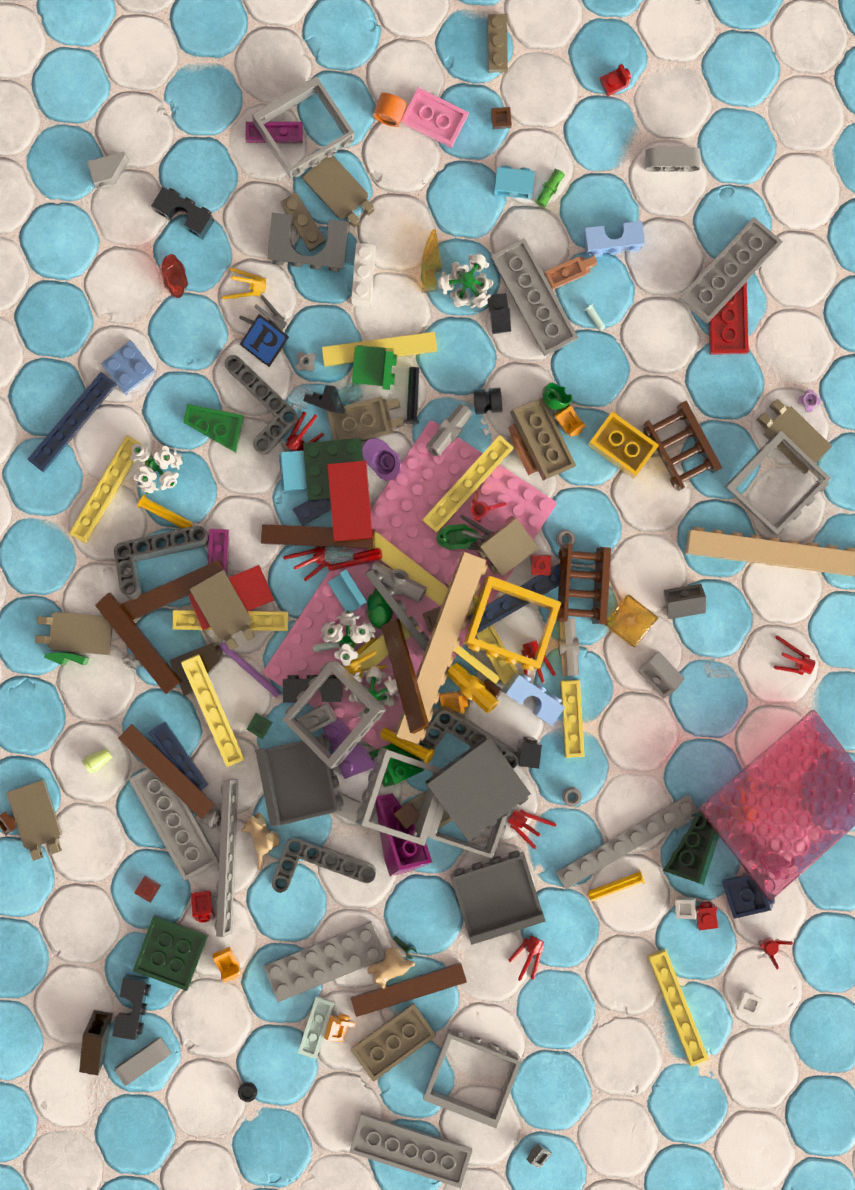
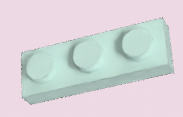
(316, 1027)

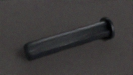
(412, 403)

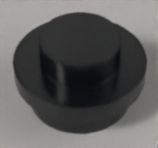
(247, 1091)

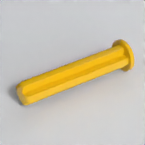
(164, 512)
(408, 746)
(616, 886)

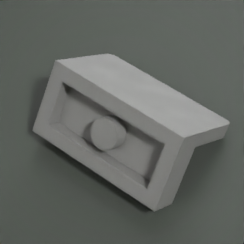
(661, 675)

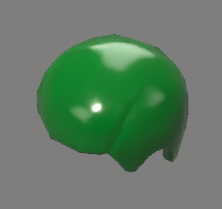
(555, 396)

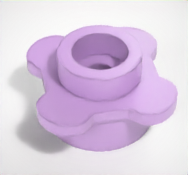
(815, 400)

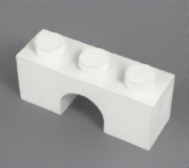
(363, 274)

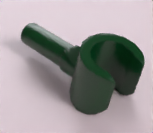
(406, 947)

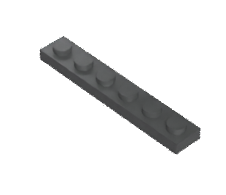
(398, 608)

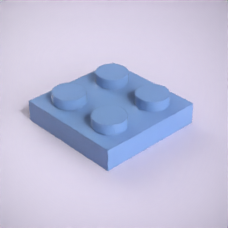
(128, 367)

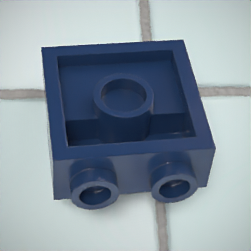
(745, 896)

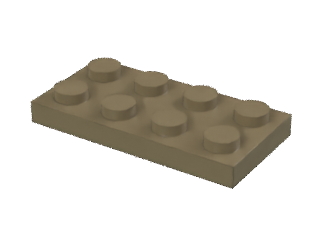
(542, 439)
(393, 1042)

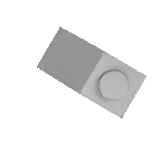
(107, 169)

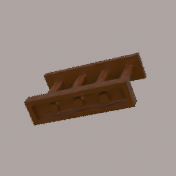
(701, 445)
(601, 583)

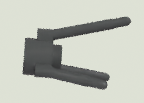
(277, 320)
(482, 538)

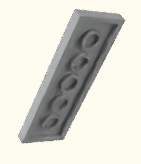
(730, 270)
(534, 297)
(174, 825)
(324, 961)
(411, 1150)

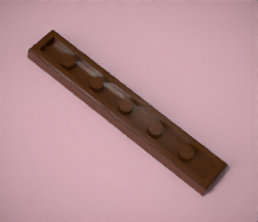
(309, 537)
(170, 591)
(138, 643)
(405, 676)
(166, 771)
(408, 989)

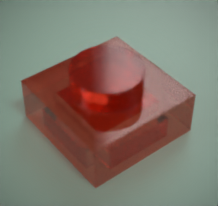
(147, 889)

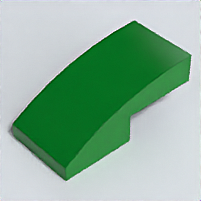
(62, 658)

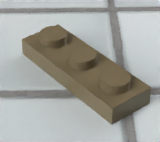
(497, 43)
(303, 222)

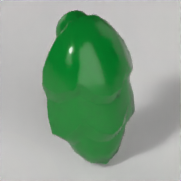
(453, 539)
(378, 610)

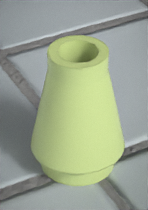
(96, 760)

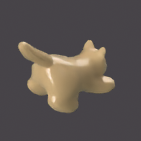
(263, 839)
(392, 966)

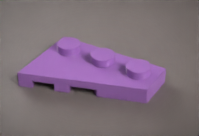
(357, 760)

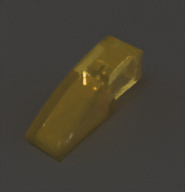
(430, 264)

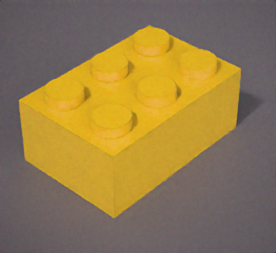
(623, 445)

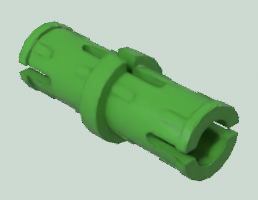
(550, 188)

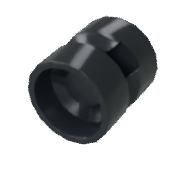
(487, 401)

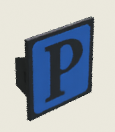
(264, 340)

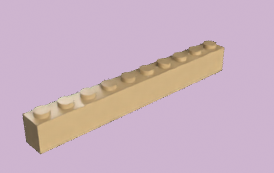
(770, 552)
(445, 637)

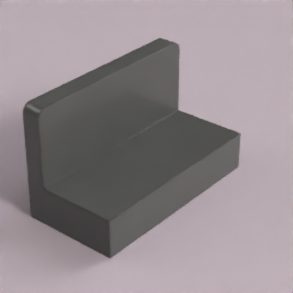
(685, 601)

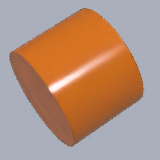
(389, 109)

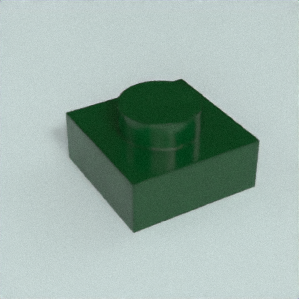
(259, 725)

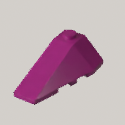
(399, 854)

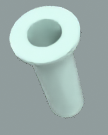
(594, 316)
(326, 646)

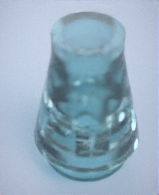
(350, 393)
(338, 554)

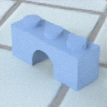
(598, 243)
(547, 707)

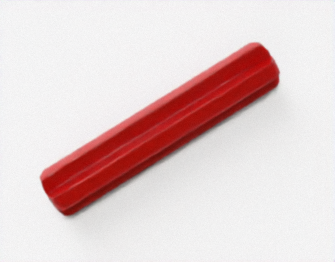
(359, 558)

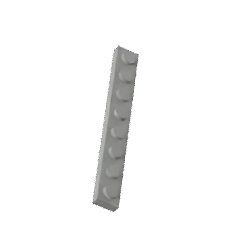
(627, 841)
(226, 862)

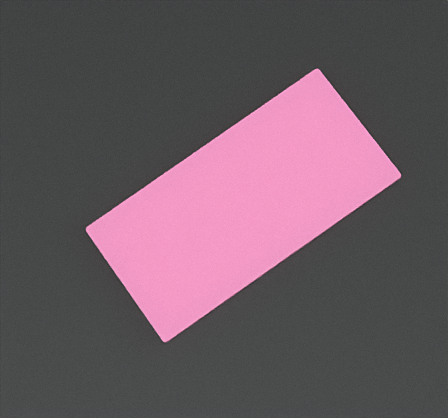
(398, 519)

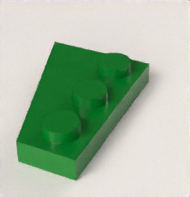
(215, 424)

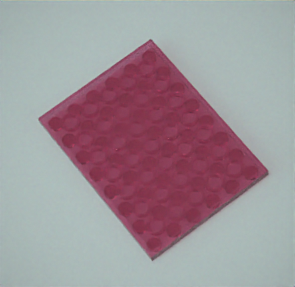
(787, 805)

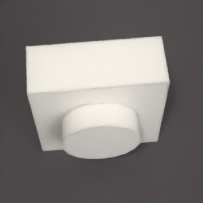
(685, 908)
(749, 1004)

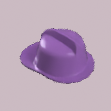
(381, 458)

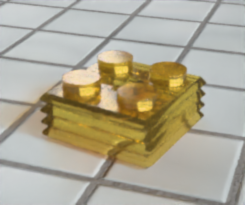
(619, 624)

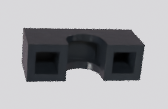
(169, 203)
(330, 690)
(529, 752)
(129, 1024)

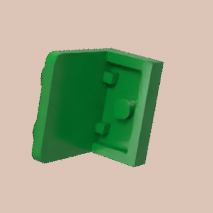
(374, 366)
(397, 770)

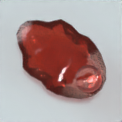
(173, 275)

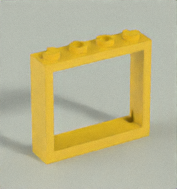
(521, 593)

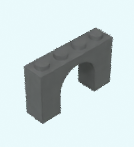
(282, 249)

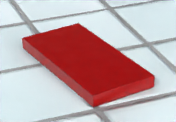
(730, 326)
(350, 501)
(250, 587)

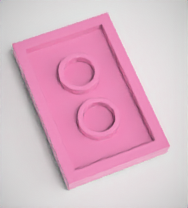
(434, 117)

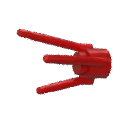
(295, 442)
(480, 508)
(319, 557)
(530, 650)
(803, 663)
(518, 819)
(534, 947)
(771, 948)

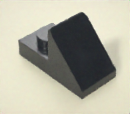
(499, 313)
(328, 400)

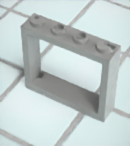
(290, 100)
(808, 498)
(376, 710)
(370, 794)
(492, 845)
(461, 1107)

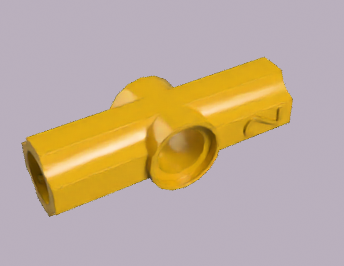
(472, 687)

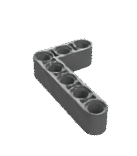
(266, 400)
(152, 551)
(465, 735)
(320, 860)

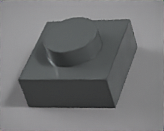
(538, 1155)

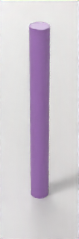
(250, 670)

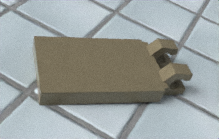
(338, 190)
(365, 420)
(797, 430)
(223, 608)
(77, 633)
(35, 818)

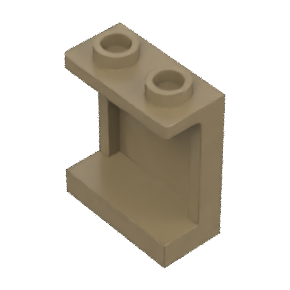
(507, 547)

